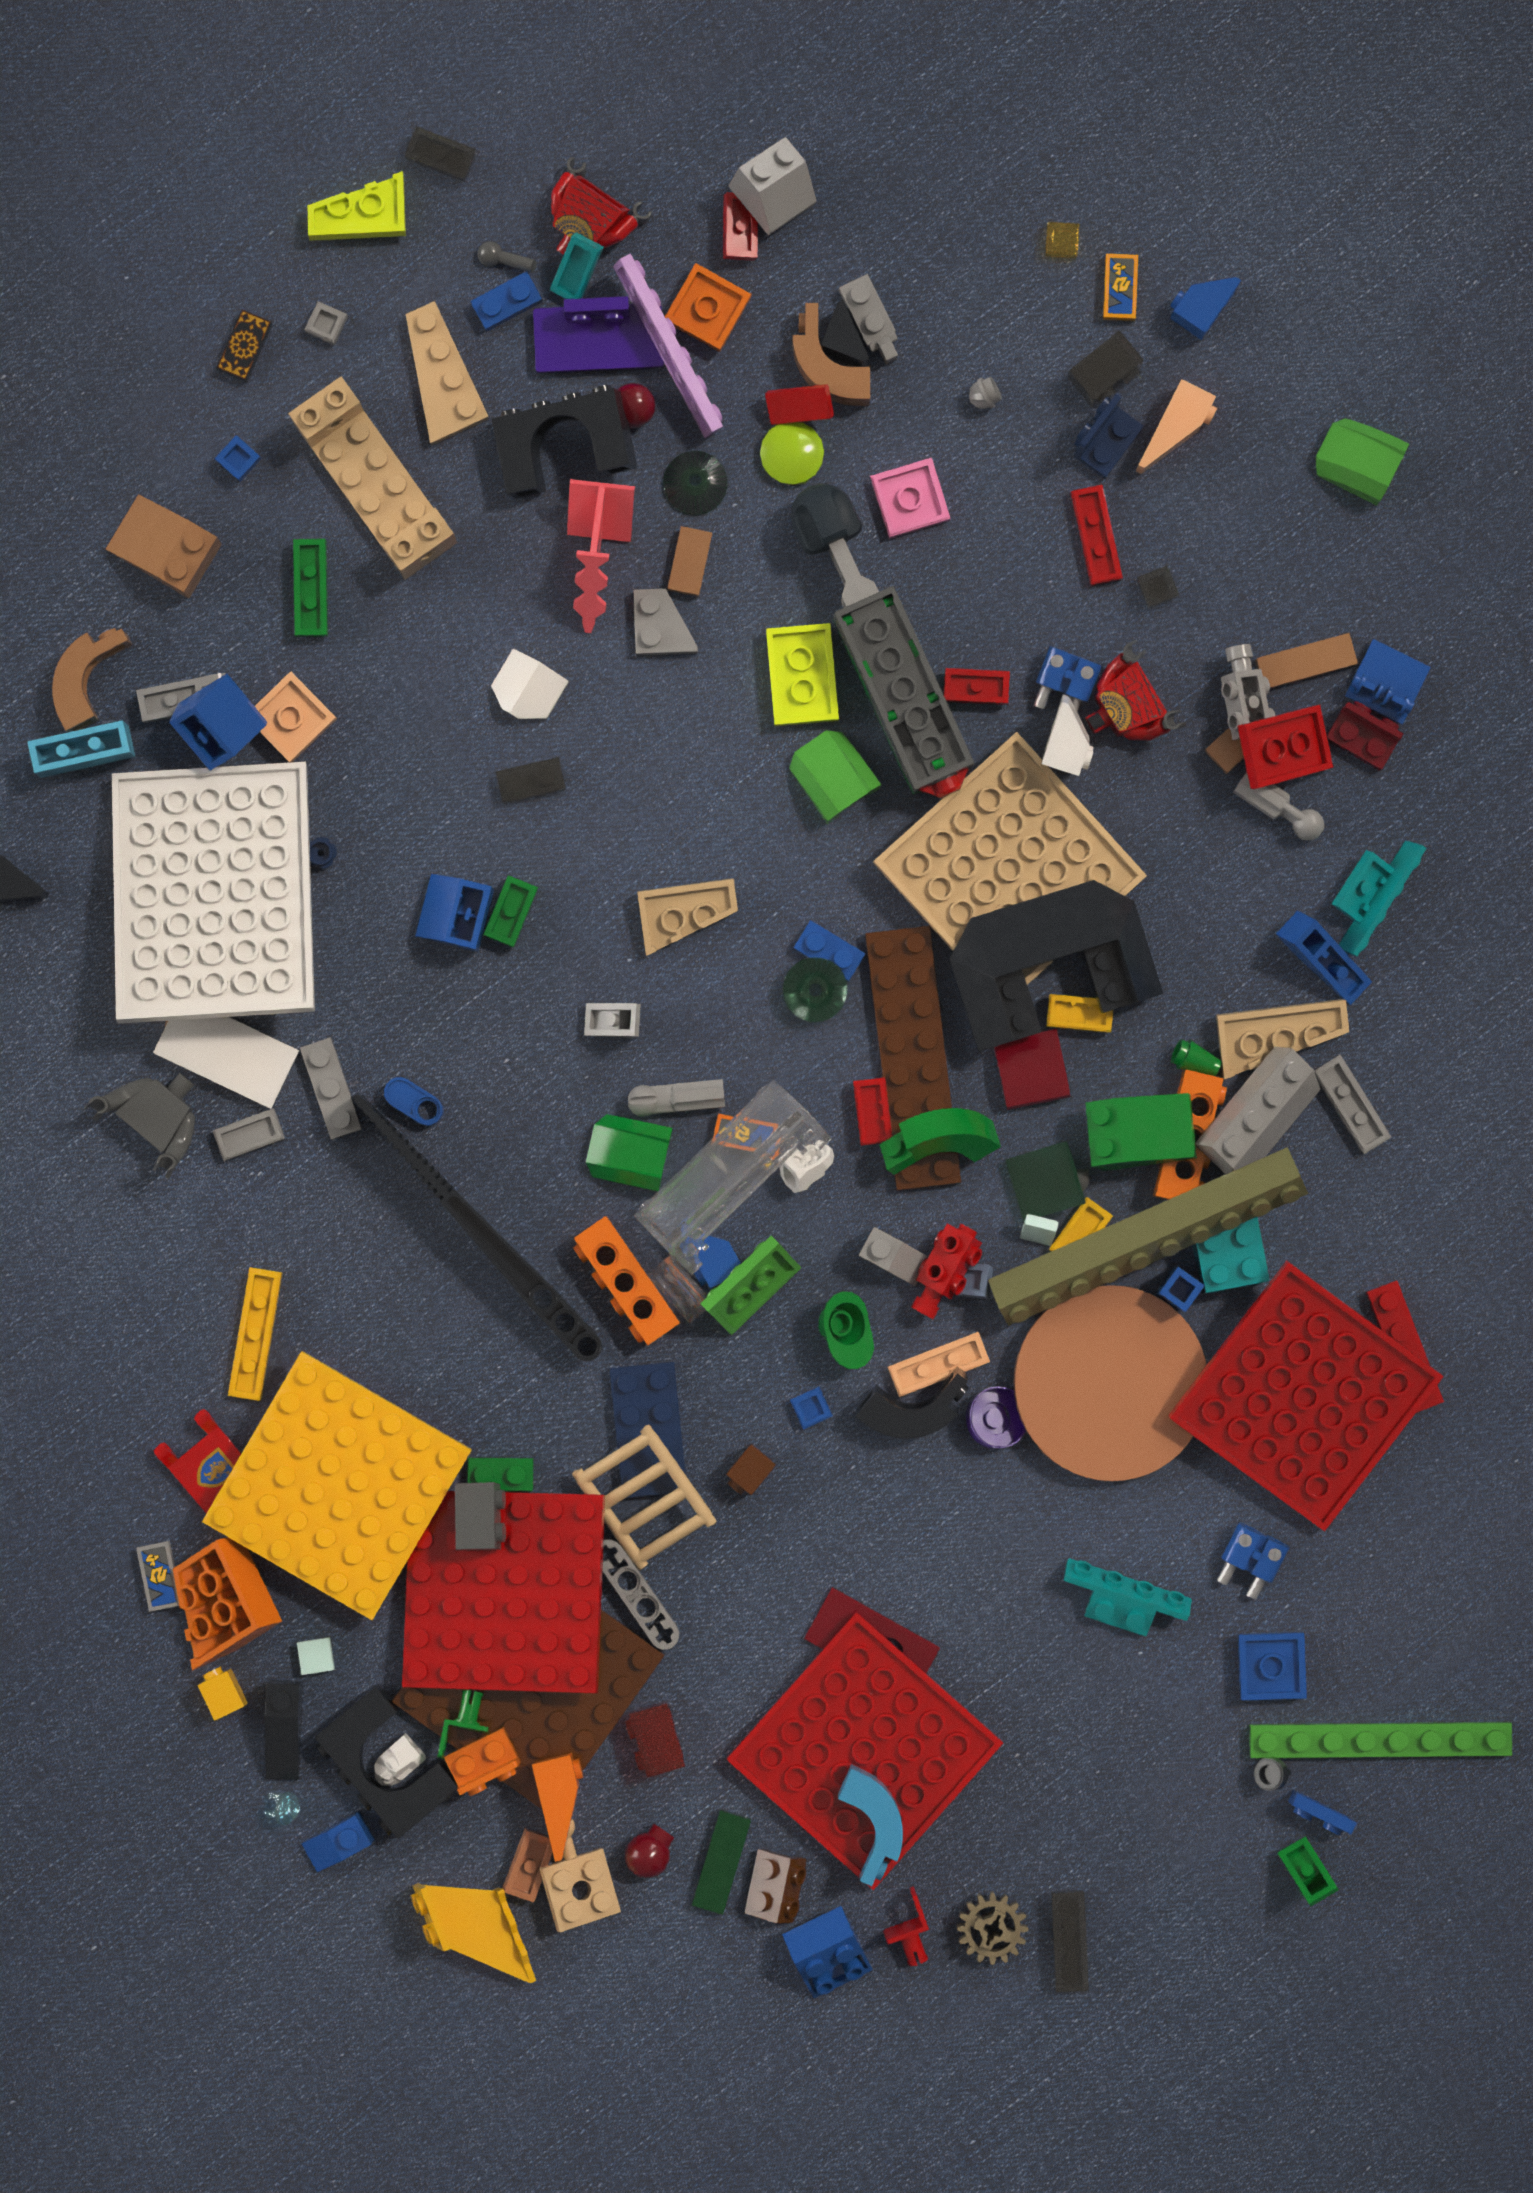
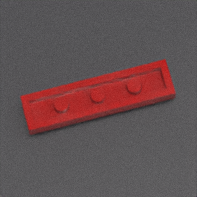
(1396, 1321)

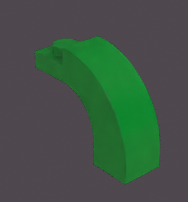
(937, 1132)

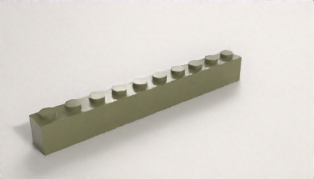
(1148, 1236)

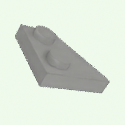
(659, 625)

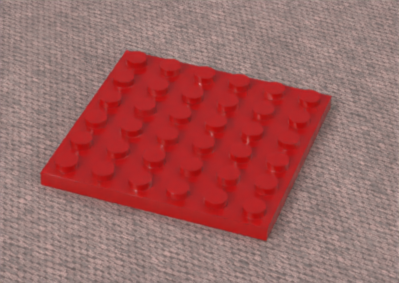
(1305, 1396)
(511, 1613)
(870, 1710)

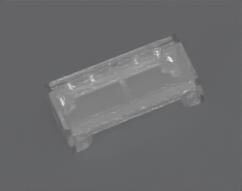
(728, 1172)

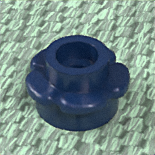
(329, 849)

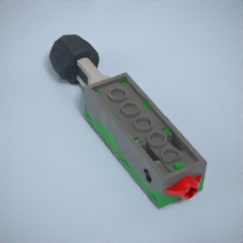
(885, 652)

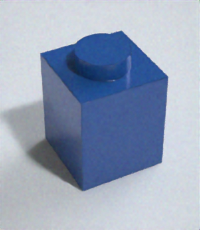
(1180, 1289)

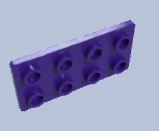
(592, 337)

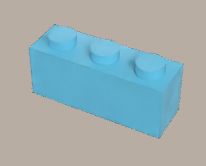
(81, 749)

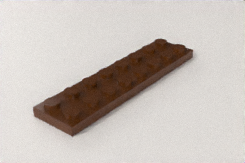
(911, 1041)

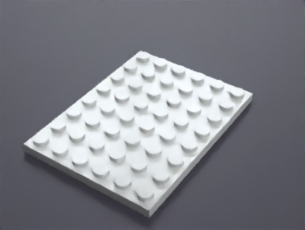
(212, 892)

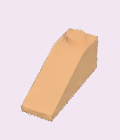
(1181, 420)

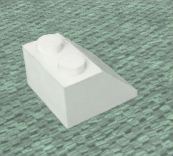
(1068, 741)

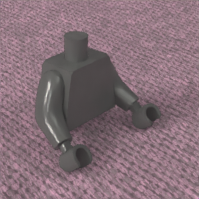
(155, 1114)

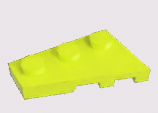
(364, 213)

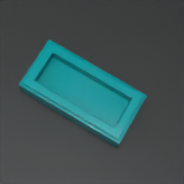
(576, 267)

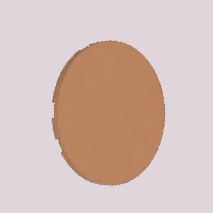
(1104, 1379)

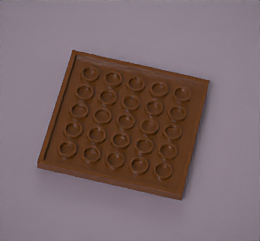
(548, 1722)

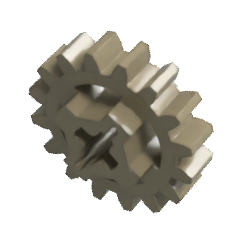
(979, 1921)

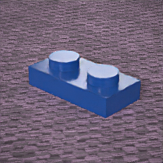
(506, 301)
(821, 943)
(1308, 1807)

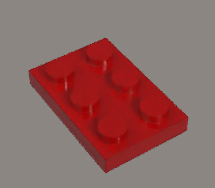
(1285, 746)

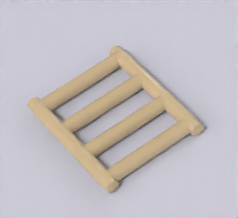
(666, 1464)

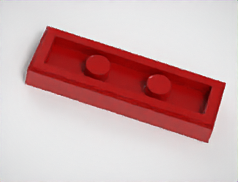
(1096, 535)

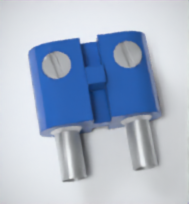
(1068, 675)
(1255, 1553)

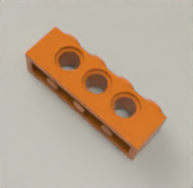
(1213, 1093)
(605, 1234)

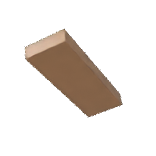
(1308, 660)

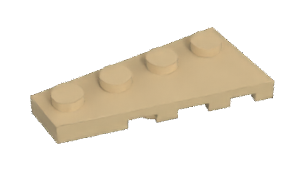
(444, 382)
(1251, 1035)

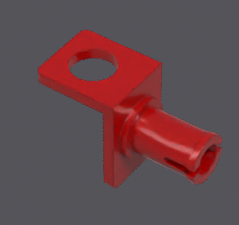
(908, 1934)

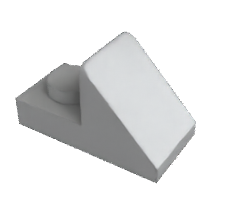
(612, 1020)

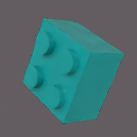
(1232, 1258)

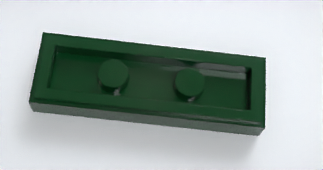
(721, 1862)

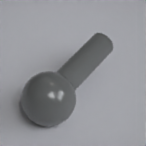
(491, 254)

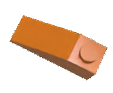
(558, 1791)

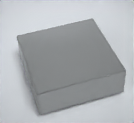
(326, 323)

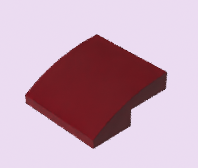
(1032, 1070)

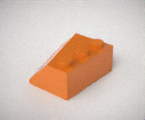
(222, 1600)

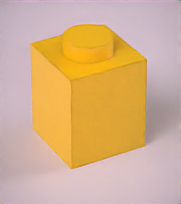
(222, 1692)

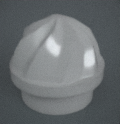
(984, 393)

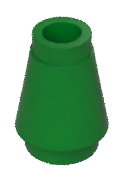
(1194, 1058)

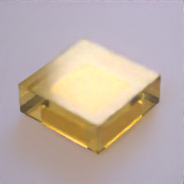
(1062, 240)

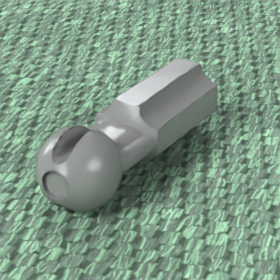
(1275, 803)
(677, 1097)

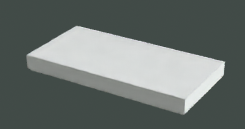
(229, 1055)

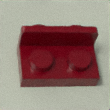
(1364, 734)

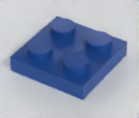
(1272, 1666)

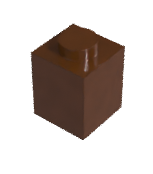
(749, 1470)

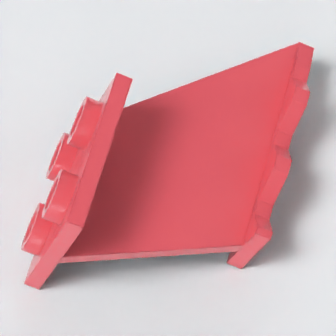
(597, 513)

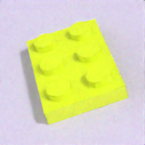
(802, 674)

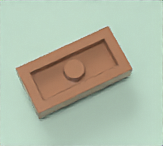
(524, 1873)

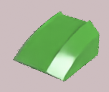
(1359, 459)
(832, 774)

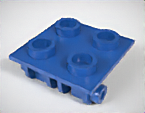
(1387, 681)

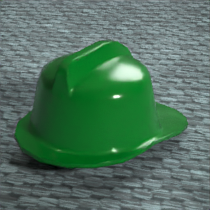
(847, 1330)

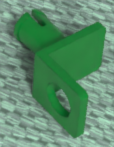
(466, 1719)

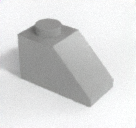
(892, 1255)

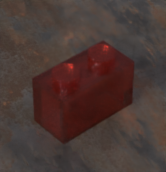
(656, 1739)

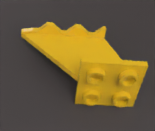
(475, 1925)

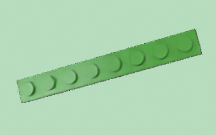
(1380, 1739)

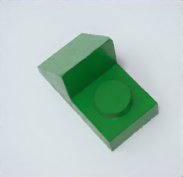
(1307, 1871)

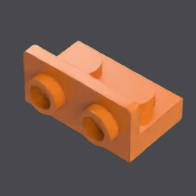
(483, 1761)

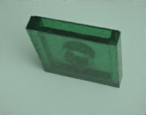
(1045, 1180)

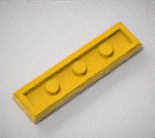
(255, 1334)

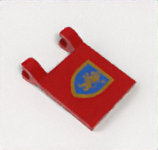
(205, 1465)

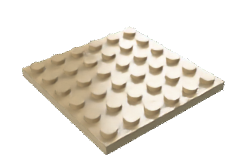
(1001, 843)

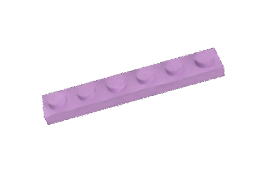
(663, 336)

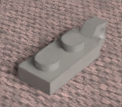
(870, 317)

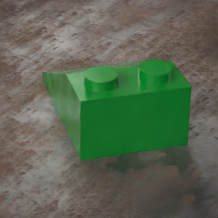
(1140, 1131)

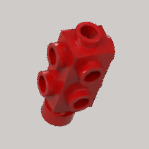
(951, 1264)

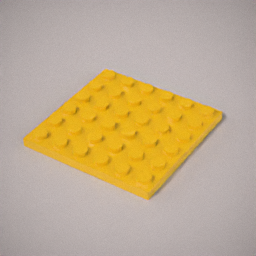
(337, 1485)

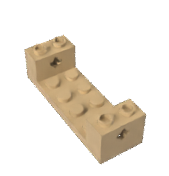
(372, 478)

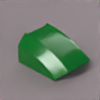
(628, 1151)

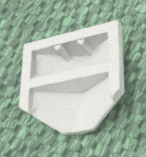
(527, 687)

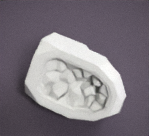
(802, 1170)
(398, 1761)

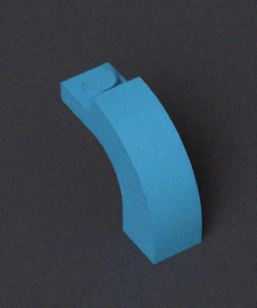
(874, 1799)

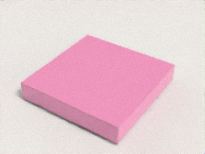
(910, 498)

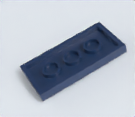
(642, 1398)

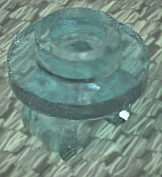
(286, 1807)

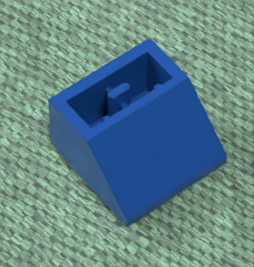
(217, 721)
(454, 912)
(827, 1952)

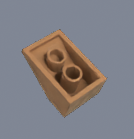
(164, 545)

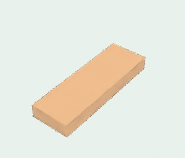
(938, 1364)

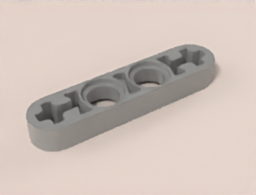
(640, 1591)

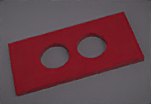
(838, 1610)

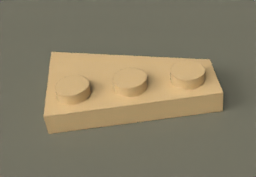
(683, 909)

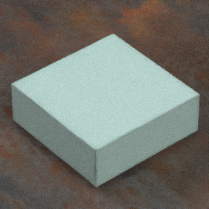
(1039, 1229)
(315, 1656)

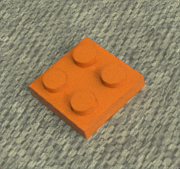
(708, 307)

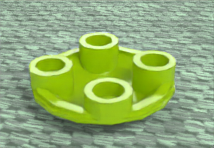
(792, 453)

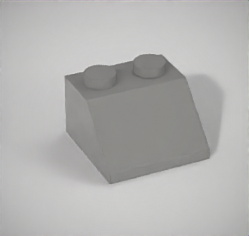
(774, 186)

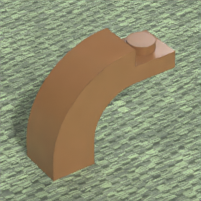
(845, 383)
(73, 672)

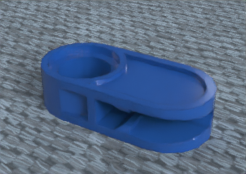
(408, 1097)

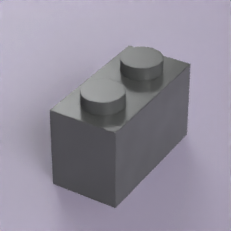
(479, 1516)

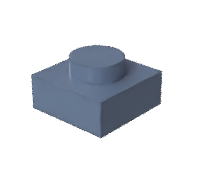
(977, 1282)

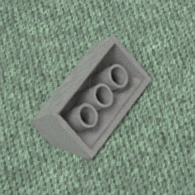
(1260, 1111)

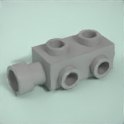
(1244, 690)

